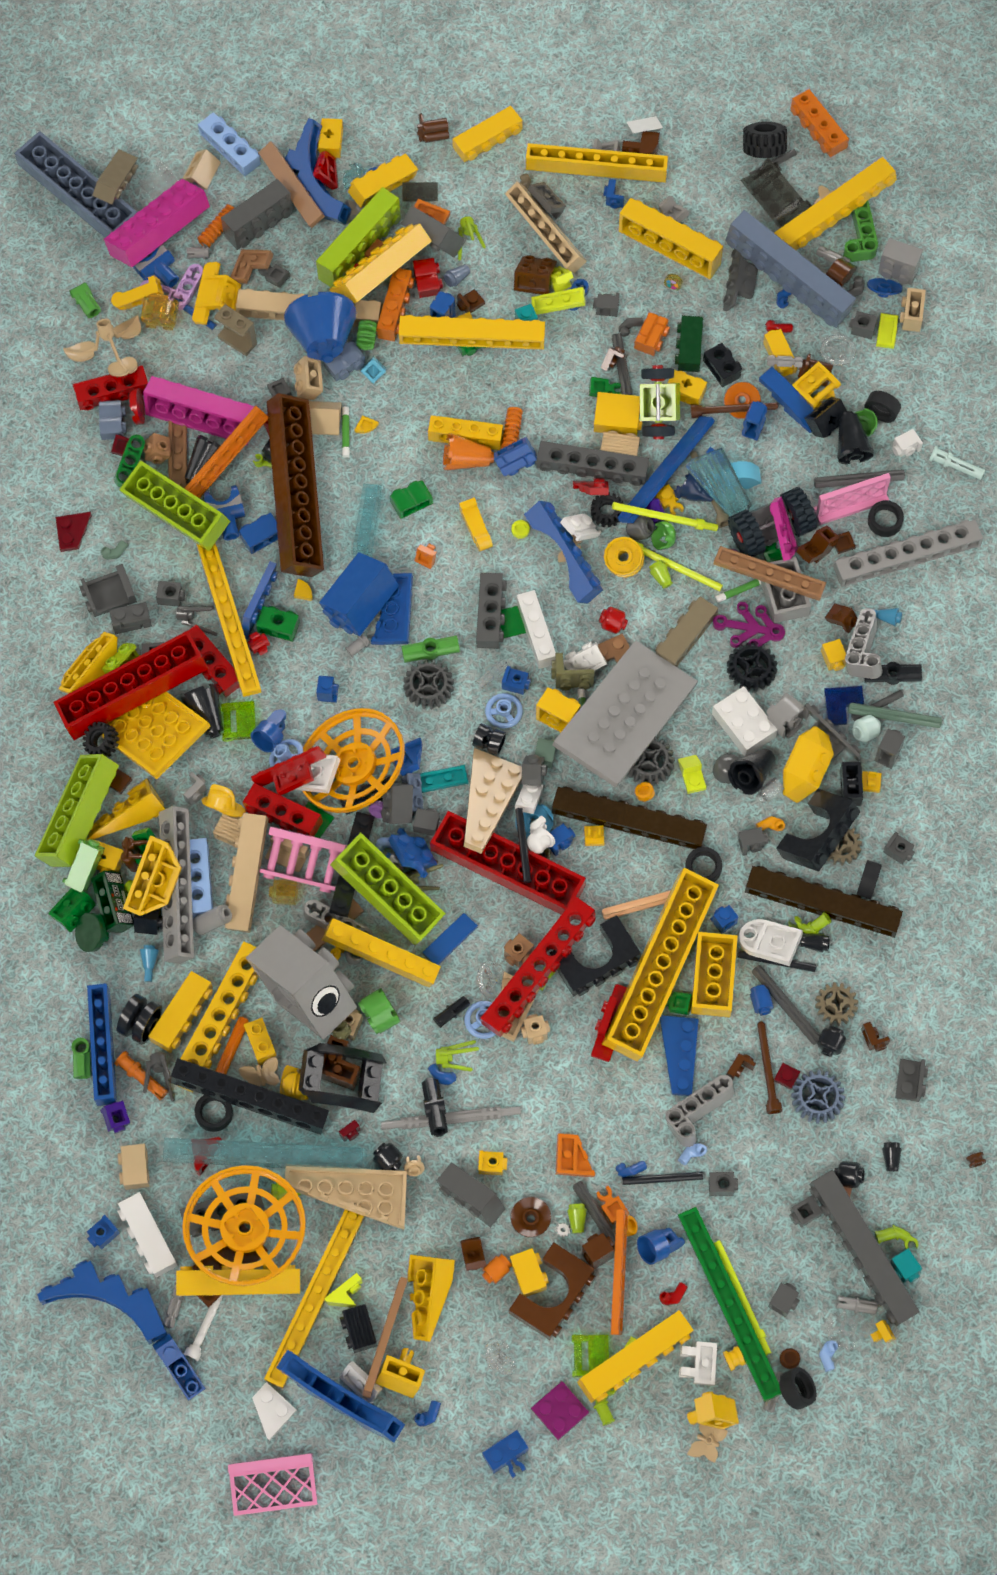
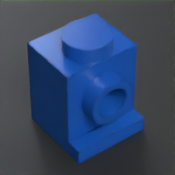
(511, 685)
(327, 689)
(563, 838)
(724, 918)
(110, 1233)

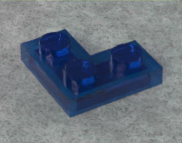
(838, 699)

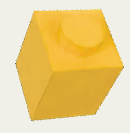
(834, 655)

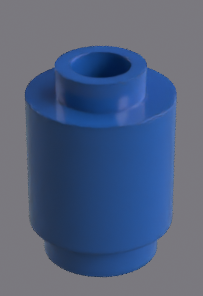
(761, 1000)

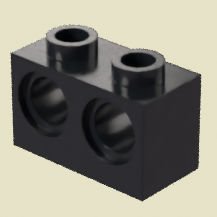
(719, 366)

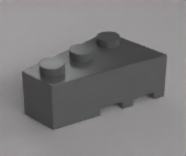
(440, 235)
(470, 1194)

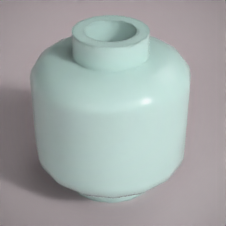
(866, 728)

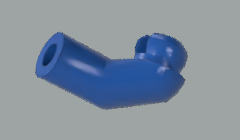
(444, 1078)
(634, 1169)
(428, 1417)

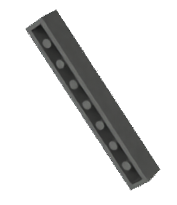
(864, 1248)

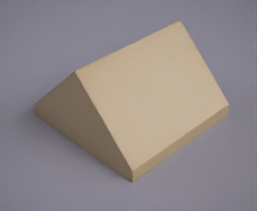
(325, 417)

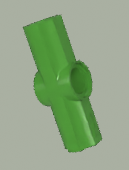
(442, 647)

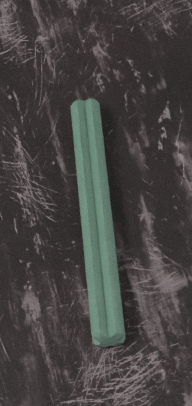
(895, 715)

